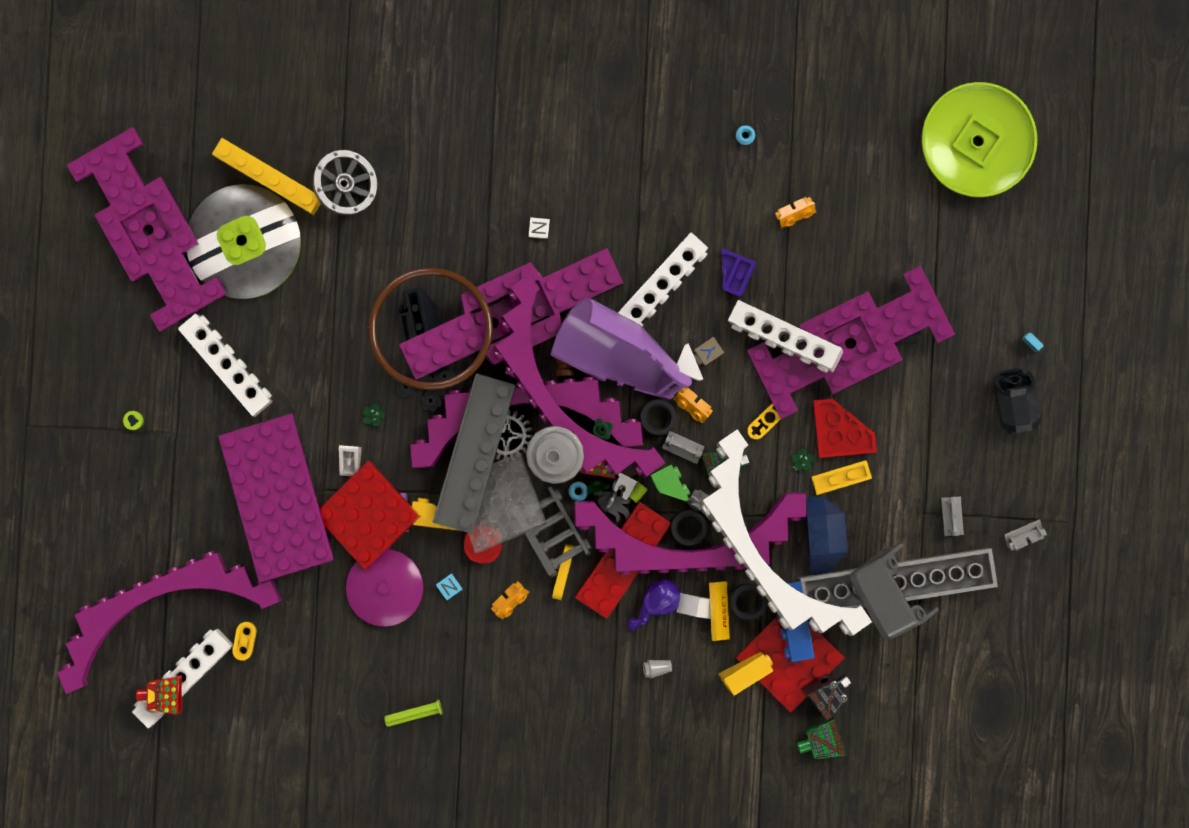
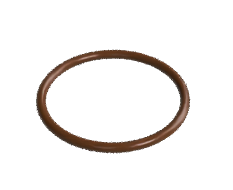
(430, 385)

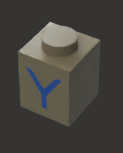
(708, 352)

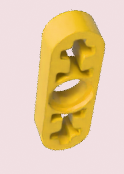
(755, 423)
(562, 576)

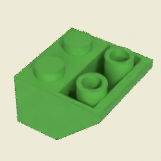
(668, 483)

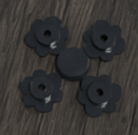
(436, 401)

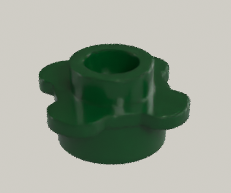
(601, 424)

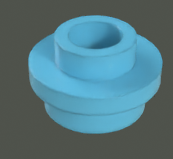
(749, 130)
(572, 491)

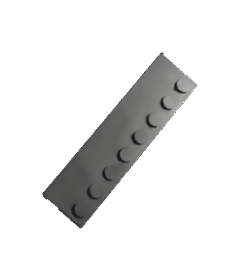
(474, 453)

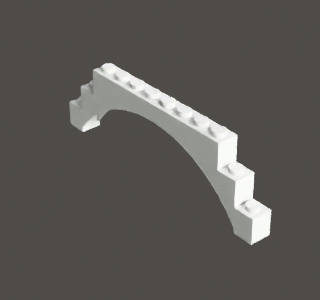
(789, 603)

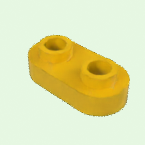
(244, 640)

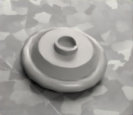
(555, 454)

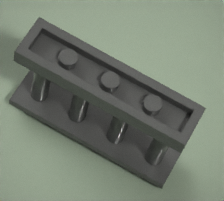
(541, 548)

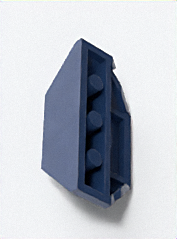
(824, 534)

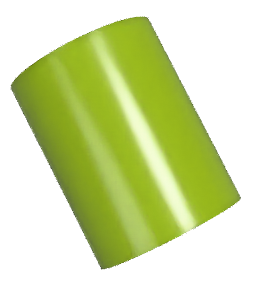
(638, 492)

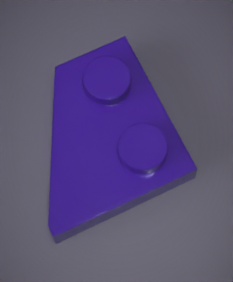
(736, 272)

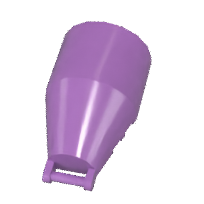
(617, 350)

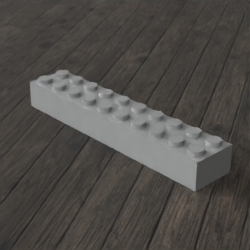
(915, 578)

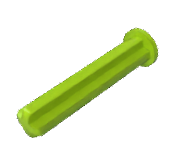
(413, 714)

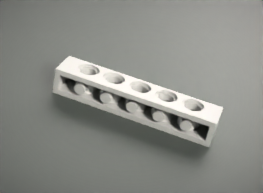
(690, 244)
(743, 312)
(190, 331)
(221, 646)

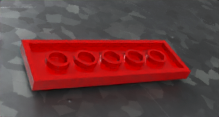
(604, 584)

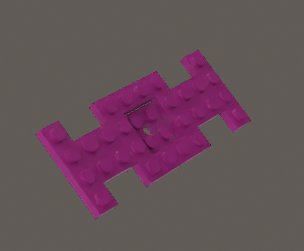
(140, 206)
(874, 336)

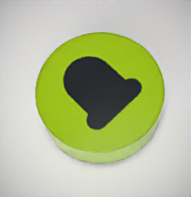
(133, 420)

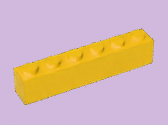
(266, 176)

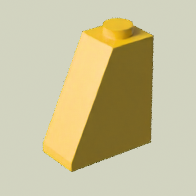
(746, 673)

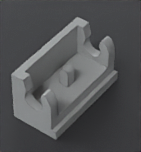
(625, 483)

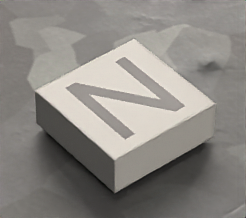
(539, 228)

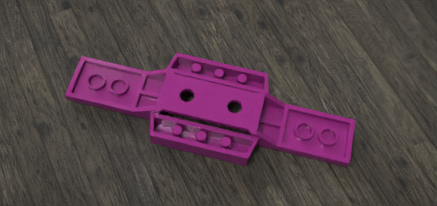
(467, 332)

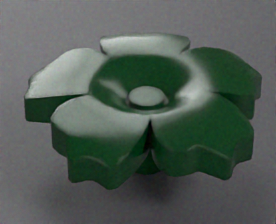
(373, 415)
(803, 460)
(597, 486)

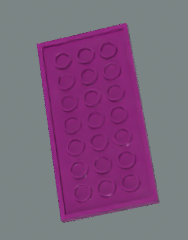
(276, 498)

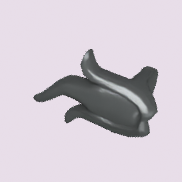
(612, 503)

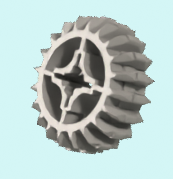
(523, 436)

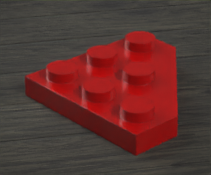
(840, 431)

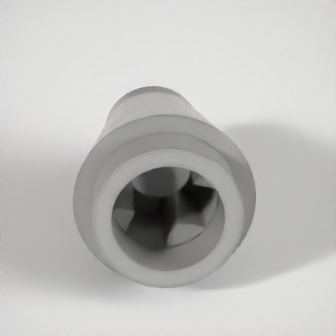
(655, 668)

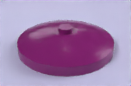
(386, 590)

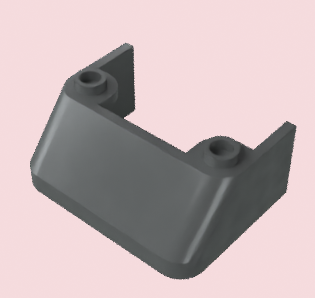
(883, 596)

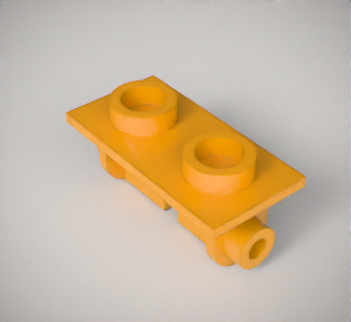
(788, 216)
(699, 411)
(504, 607)

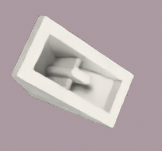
(688, 365)
(349, 460)
(694, 606)

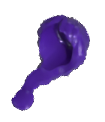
(660, 599)

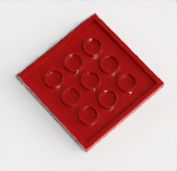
(368, 515)
(787, 677)

